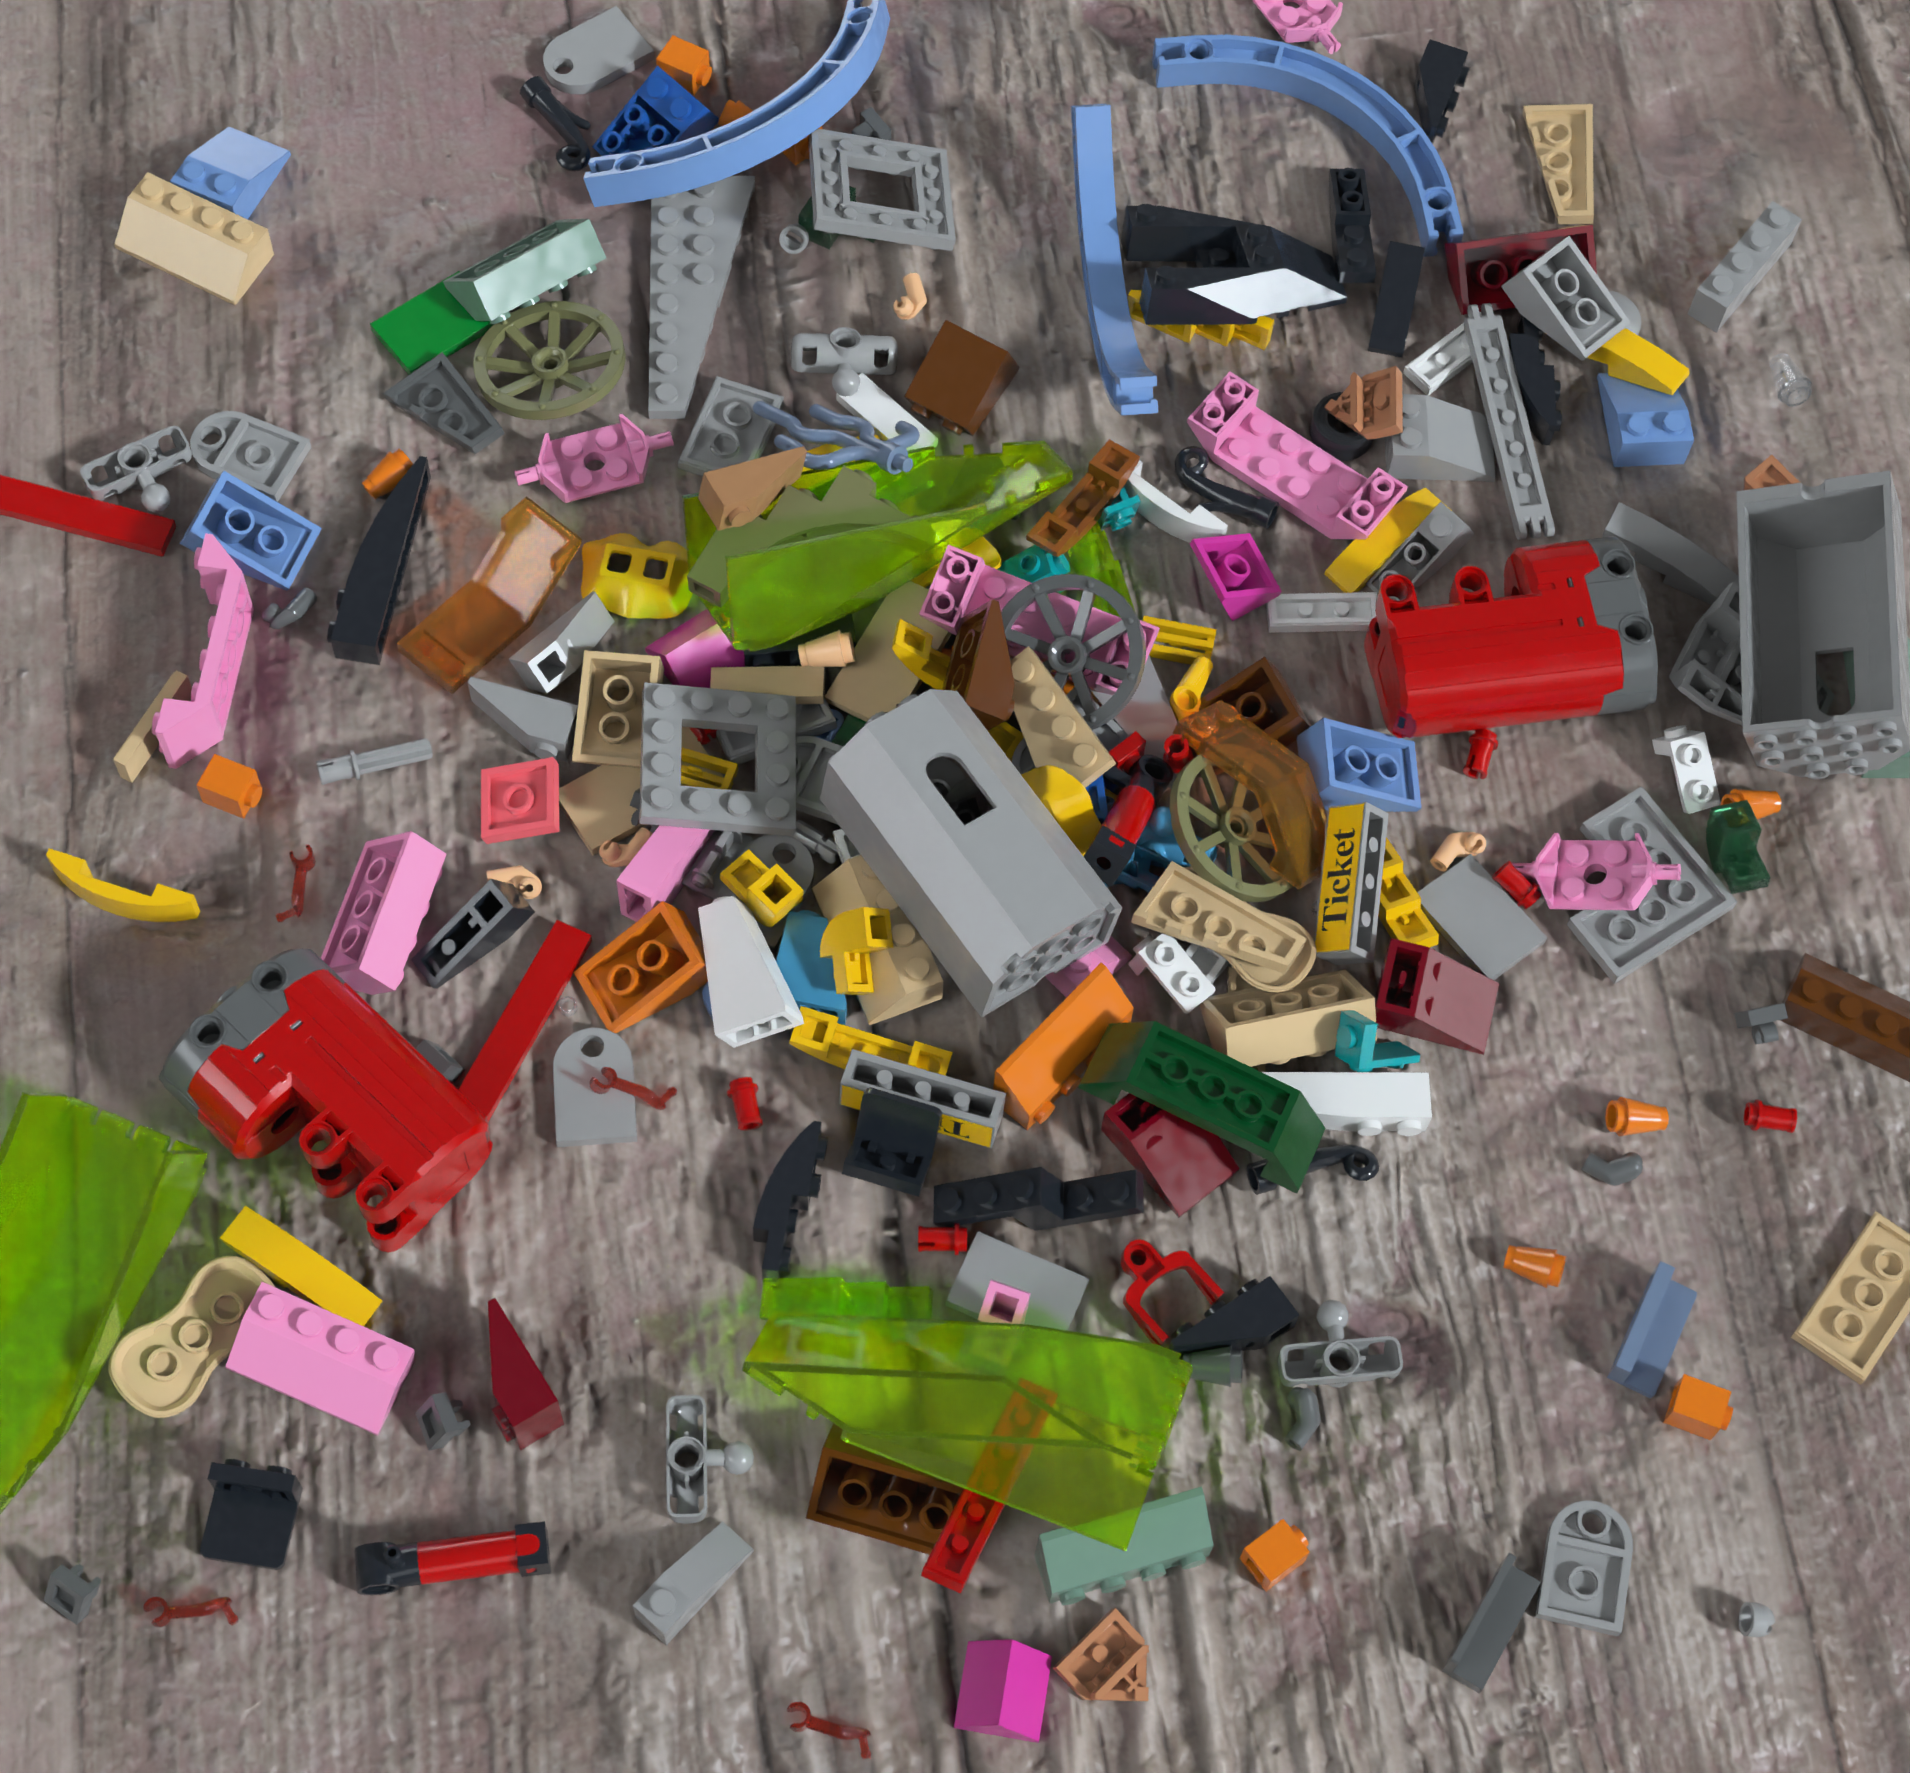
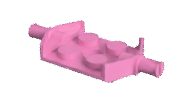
(1303, 24)
(619, 446)
(1566, 864)

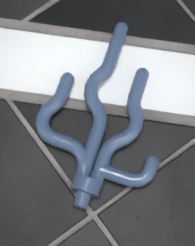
(888, 454)

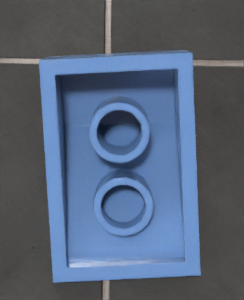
(232, 170)
(1644, 424)
(254, 530)
(1361, 766)

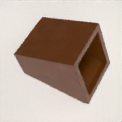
(960, 379)

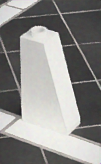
(743, 976)

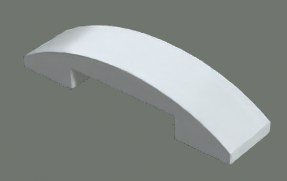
(1169, 515)

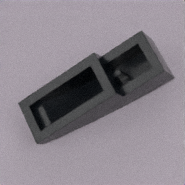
(1396, 299)

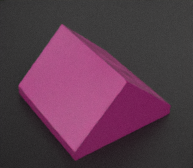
(1236, 572)
(692, 651)
(1003, 1689)

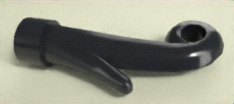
(565, 122)
(1224, 498)
(1322, 1158)

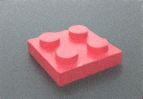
(520, 800)

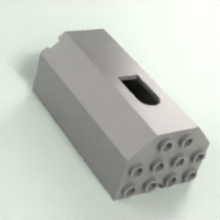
(1815, 580)
(987, 896)

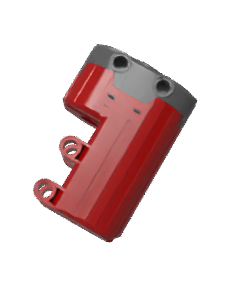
(1554, 648)
(312, 1054)

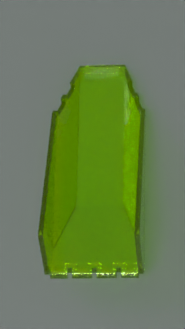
(821, 579)
(78, 1245)
(995, 1408)

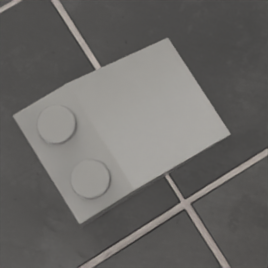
(1567, 300)
(1440, 443)

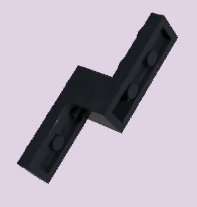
(1039, 1198)

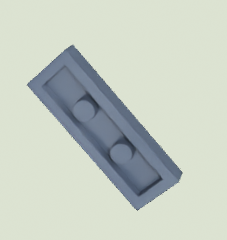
(1653, 1332)

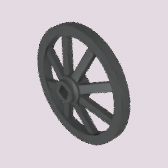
(1064, 644)

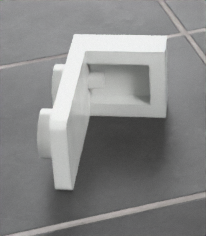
(1691, 767)
(1173, 970)

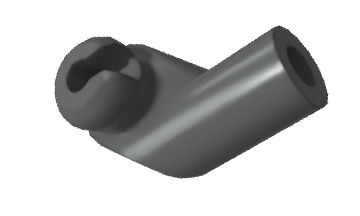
(293, 611)
(1616, 1171)
(1308, 1417)

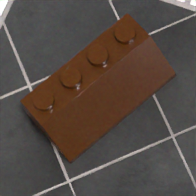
(1850, 1015)
(879, 1496)

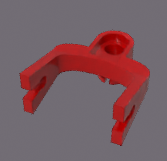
(1150, 1270)

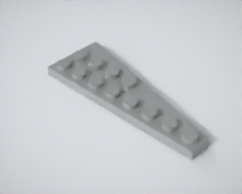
(689, 270)

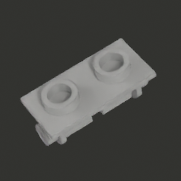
(717, 855)

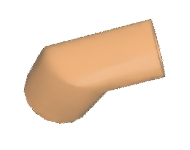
(915, 299)
(1457, 846)
(622, 854)
(524, 880)

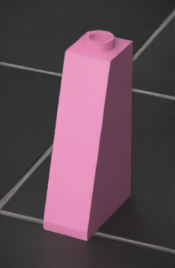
(659, 869)

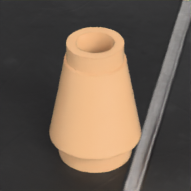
(828, 651)

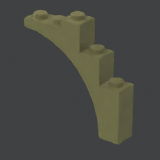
(796, 517)

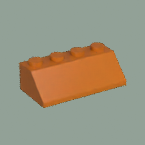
(1061, 1048)

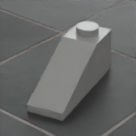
(535, 721)
(691, 1582)

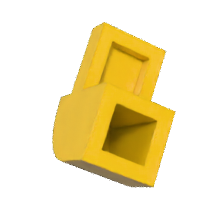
(763, 890)
(850, 941)

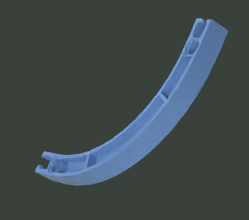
(1335, 90)
(756, 135)
(1119, 360)

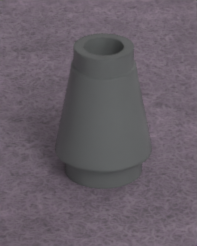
(1216, 1365)

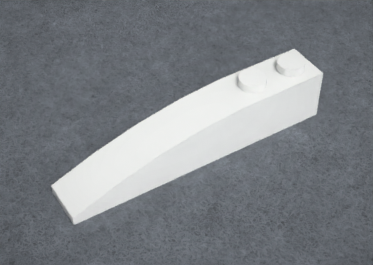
(1365, 1100)

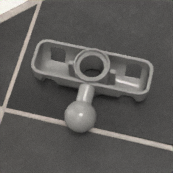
(844, 354)
(124, 475)
(1316, 1366)
(691, 1482)

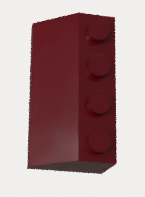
(1484, 264)

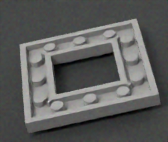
(833, 212)
(667, 803)

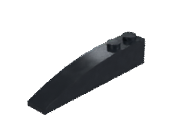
(378, 572)

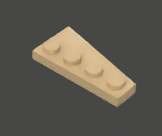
(1565, 156)
(1053, 725)
(1210, 917)

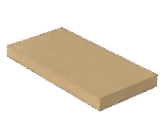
(878, 676)
(602, 798)
(1861, 1301)

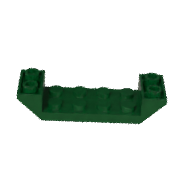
(1209, 1093)

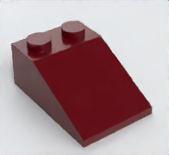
(523, 1398)

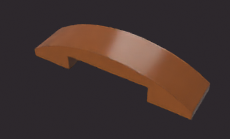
(1085, 503)

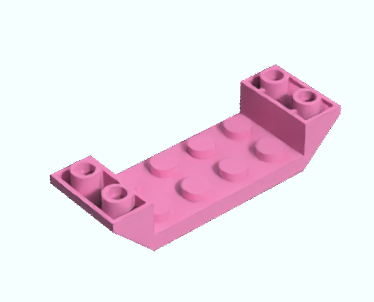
(1289, 466)
(967, 583)
(198, 724)

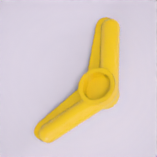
(1186, 696)

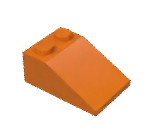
(645, 968)

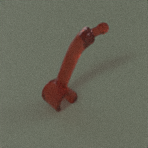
(298, 890)
(631, 1088)
(192, 1610)
(832, 1729)

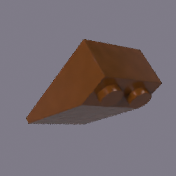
(982, 666)
(1264, 700)

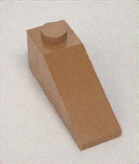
(746, 489)

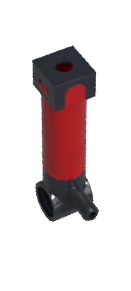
(1128, 815)
(388, 1566)

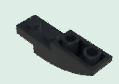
(1350, 226)
(1535, 381)
(788, 1187)

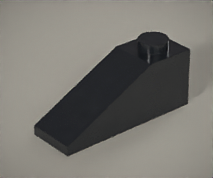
(473, 932)

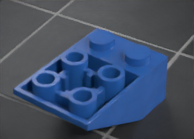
(655, 117)

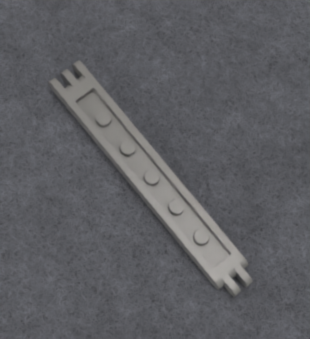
(1508, 423)

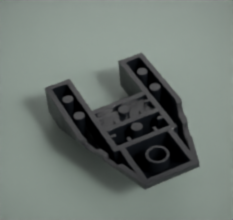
(1239, 273)

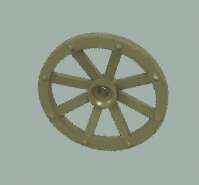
(551, 364)
(1231, 829)

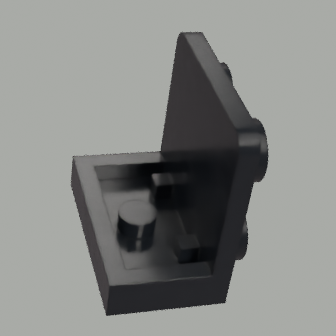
(893, 1141)
(250, 1514)

